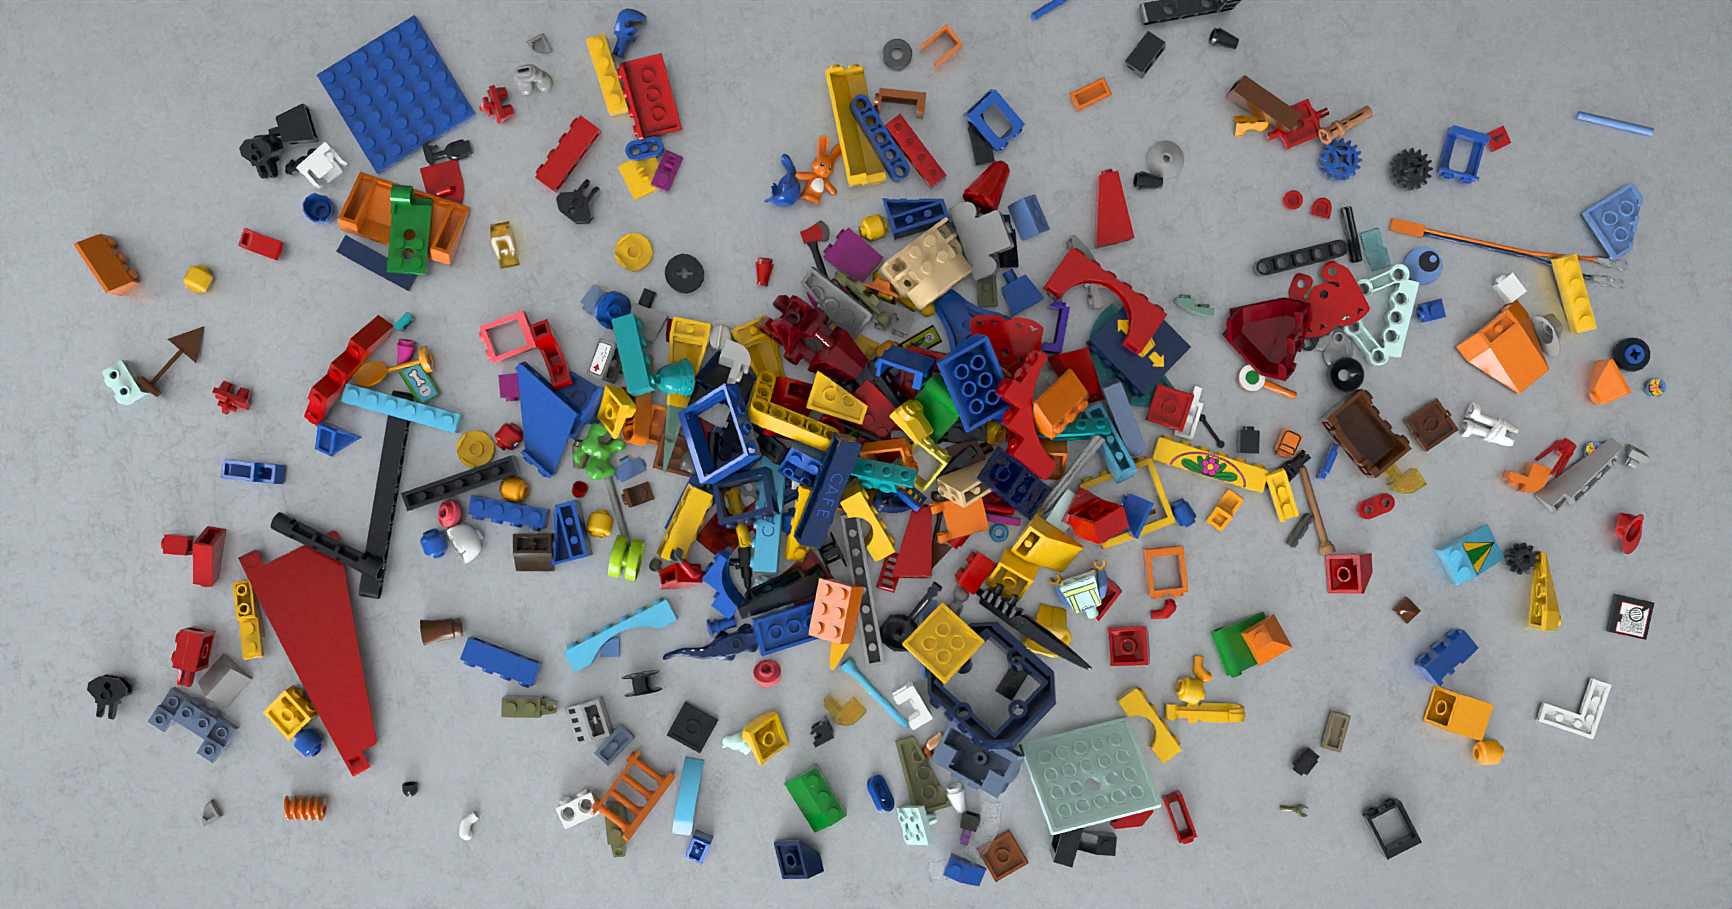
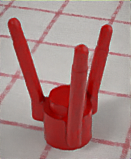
(1565, 450)

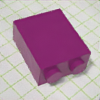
(852, 256)

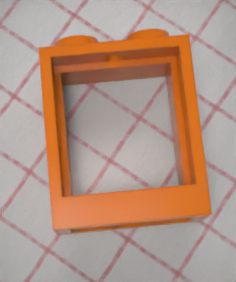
(870, 449)
(1165, 551)

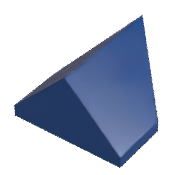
(332, 438)

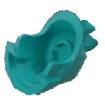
(676, 378)

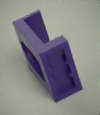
(1057, 345)

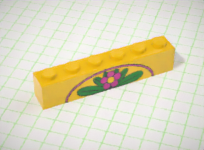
(1208, 464)

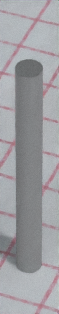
(616, 506)

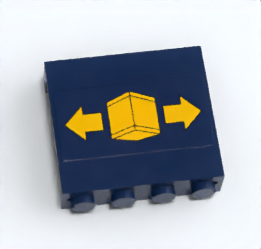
(1141, 370)

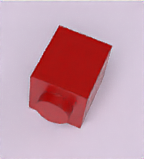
(177, 544)

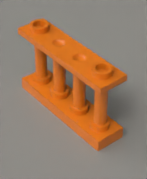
(639, 812)

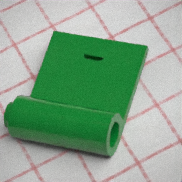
(937, 406)
(1232, 647)

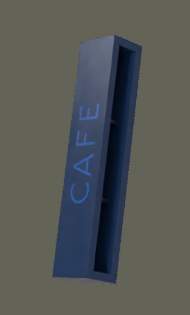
(827, 490)

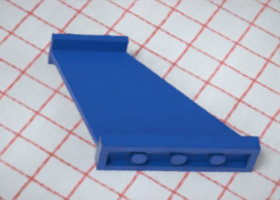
(545, 420)

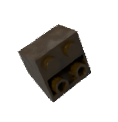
(533, 551)

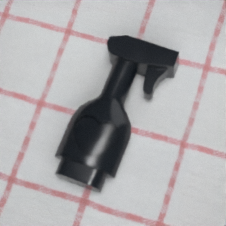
(454, 151)

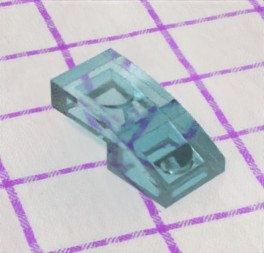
(1374, 249)

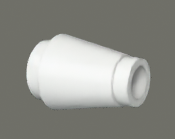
(957, 796)

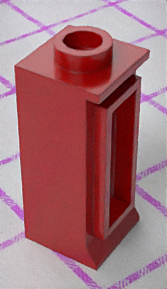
(1186, 835)

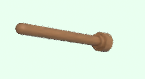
(1326, 546)

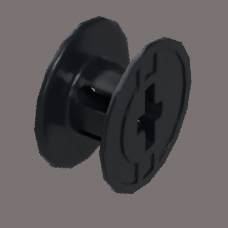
(677, 282)
(831, 552)
(642, 683)

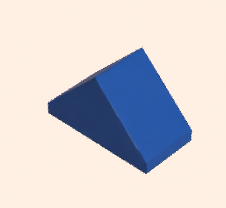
(699, 846)

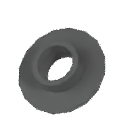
(897, 44)

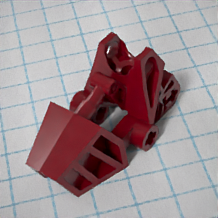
(839, 356)

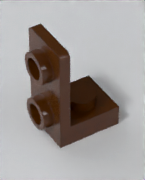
(637, 494)

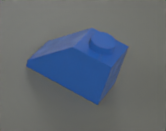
(964, 870)

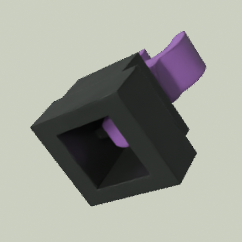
(969, 823)

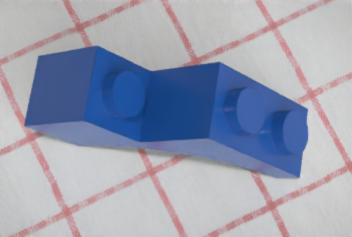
(718, 576)

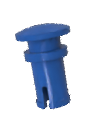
(720, 625)

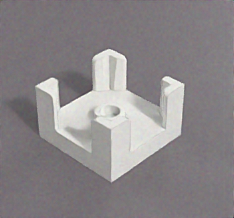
(910, 691)

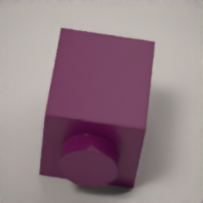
(509, 387)

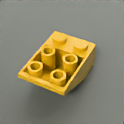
(1046, 545)

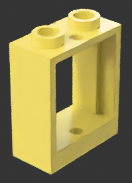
(939, 453)

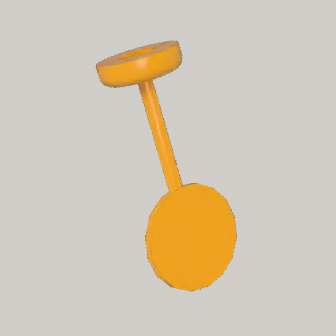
(375, 371)

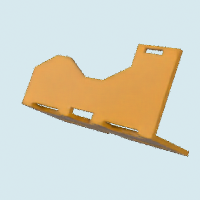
(1242, 127)

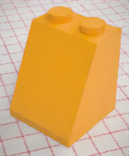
(1458, 713)

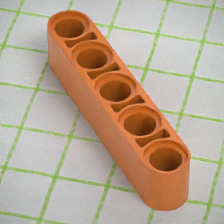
(637, 427)

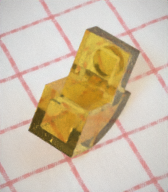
(1404, 483)
(845, 715)

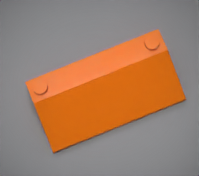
(369, 216)

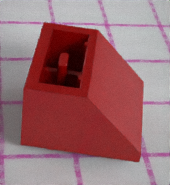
(974, 572)

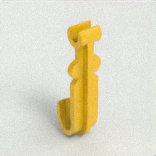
(1206, 712)

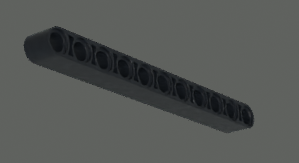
(386, 496)

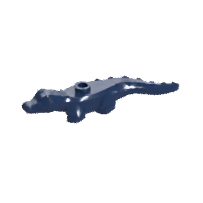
(723, 647)

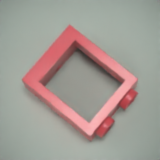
(524, 324)

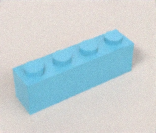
(1112, 450)

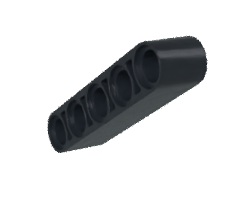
(1308, 254)

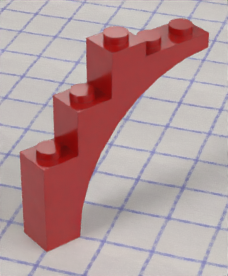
(343, 368)
(1019, 419)

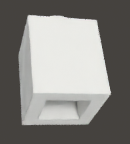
(1508, 287)

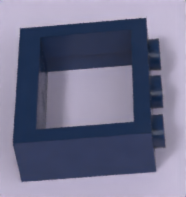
(742, 478)

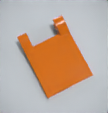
(960, 520)

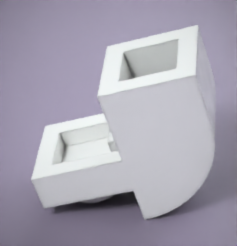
(736, 357)

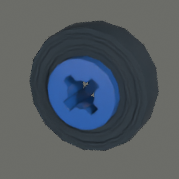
(1624, 354)

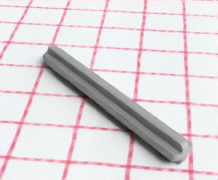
(1072, 472)

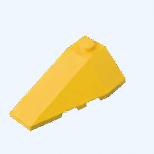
(1544, 605)

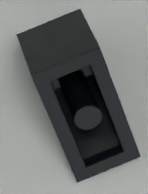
(1098, 843)

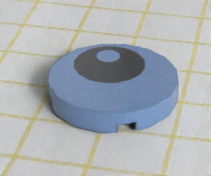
(1423, 265)

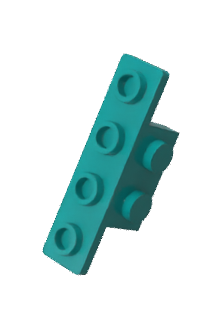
(1082, 429)
(883, 475)

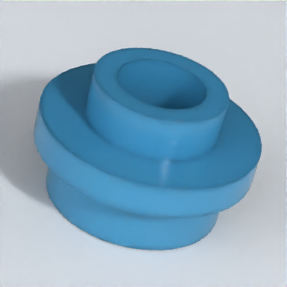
(1005, 532)

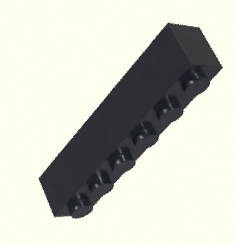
(460, 483)

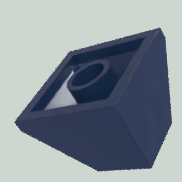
(797, 859)

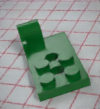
(409, 215)

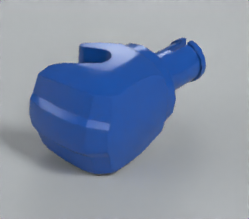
(623, 32)

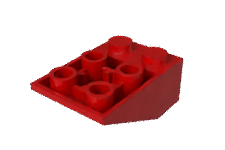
(790, 395)

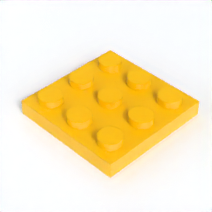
(943, 643)

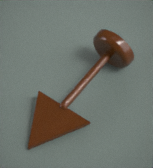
(186, 343)
(938, 550)

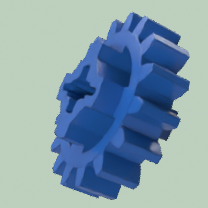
(1345, 165)

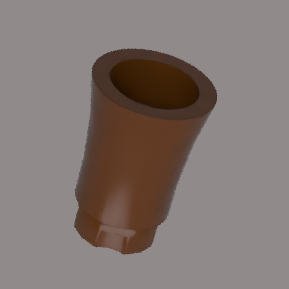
(440, 630)

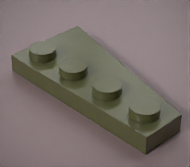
(919, 777)

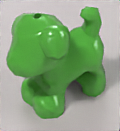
(599, 465)

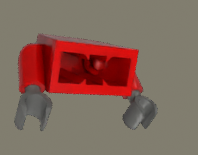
(678, 574)

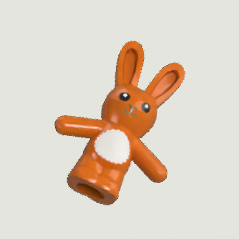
(822, 168)

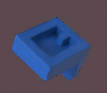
(1430, 310)

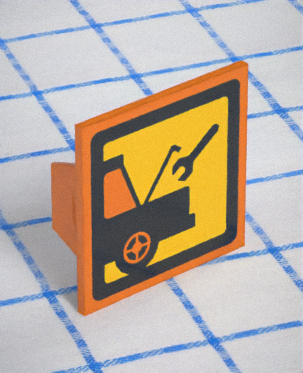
(881, 290)

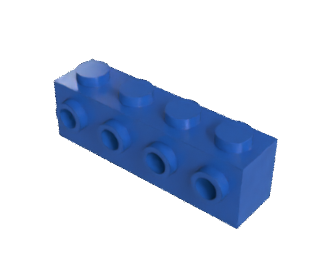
(508, 511)

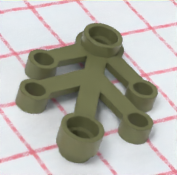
(856, 290)

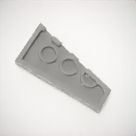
(837, 303)

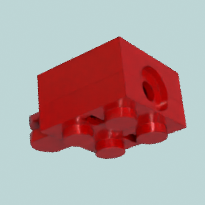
(192, 653)

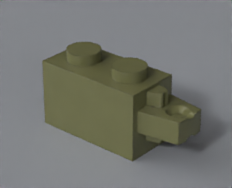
(527, 706)
(613, 831)

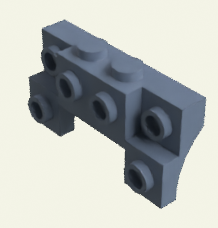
(197, 718)

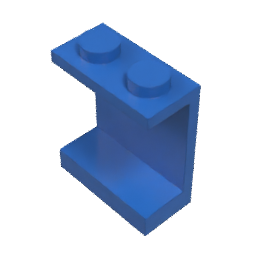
(909, 361)

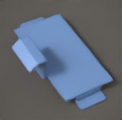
(629, 468)

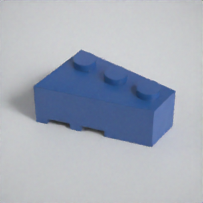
(913, 216)
(570, 533)
(1446, 656)

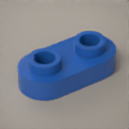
(644, 147)
(880, 794)

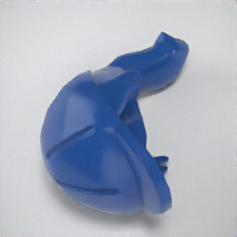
(788, 187)

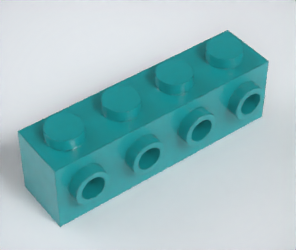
(634, 354)

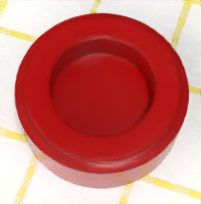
(1292, 200)

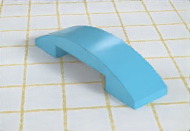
(687, 796)

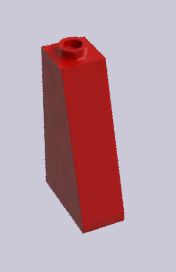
(1111, 212)
(916, 548)

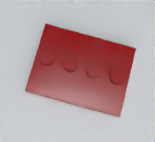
(876, 416)

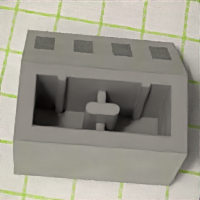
(589, 721)

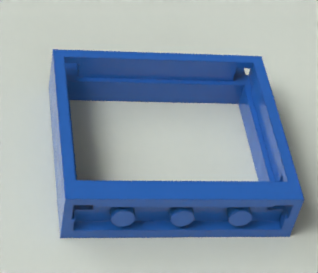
(697, 442)

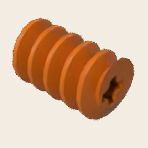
(305, 809)

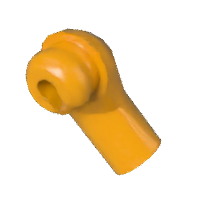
(1199, 671)

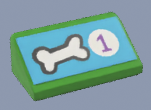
(419, 383)

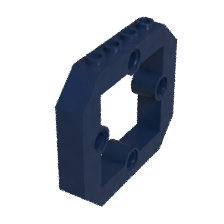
(1016, 726)

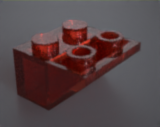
(718, 537)

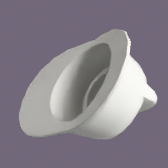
(719, 333)

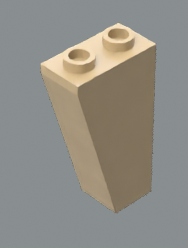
(962, 485)

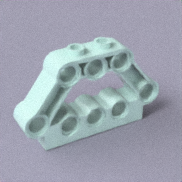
(1363, 339)

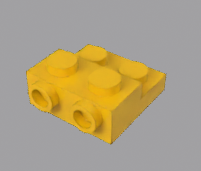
(291, 712)

